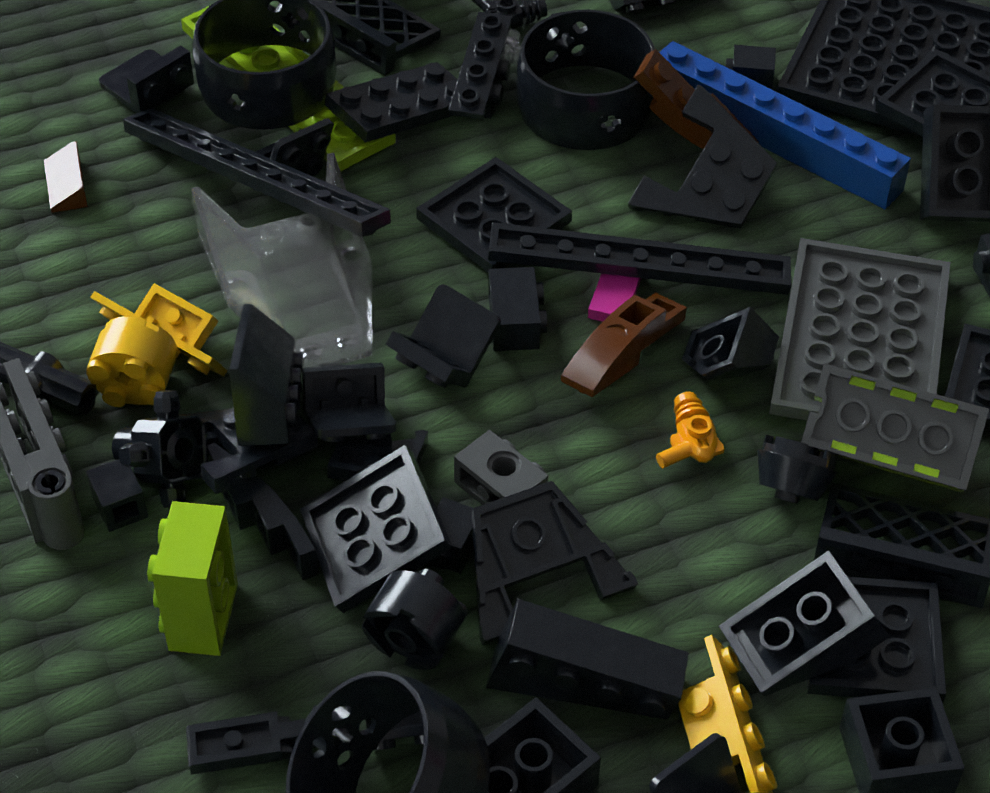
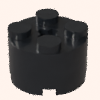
(414, 618)

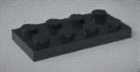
(394, 101)

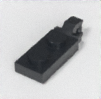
(241, 741)

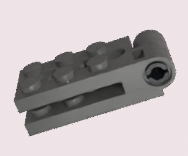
(43, 477)

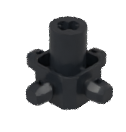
(165, 447)

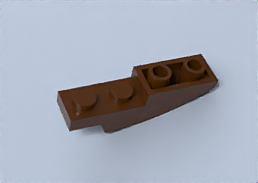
(670, 97)
(618, 341)

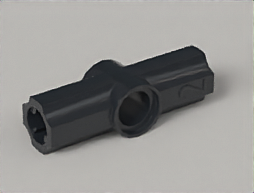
(55, 382)

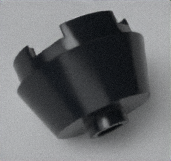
(795, 469)

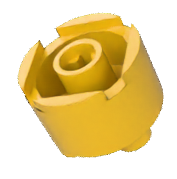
(131, 362)

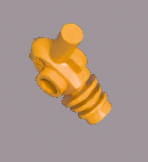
(694, 434)

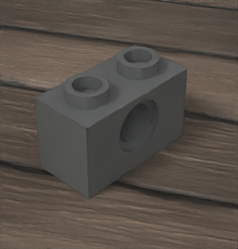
(495, 469)

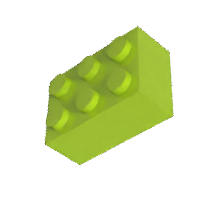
(194, 577)

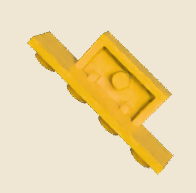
(181, 319)
(722, 708)

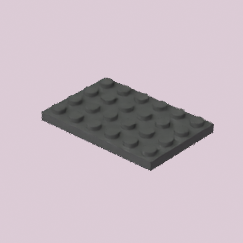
(862, 315)

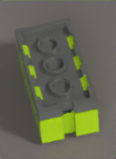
(896, 428)

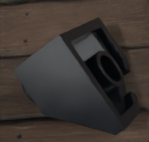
(731, 346)

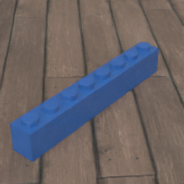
(798, 131)

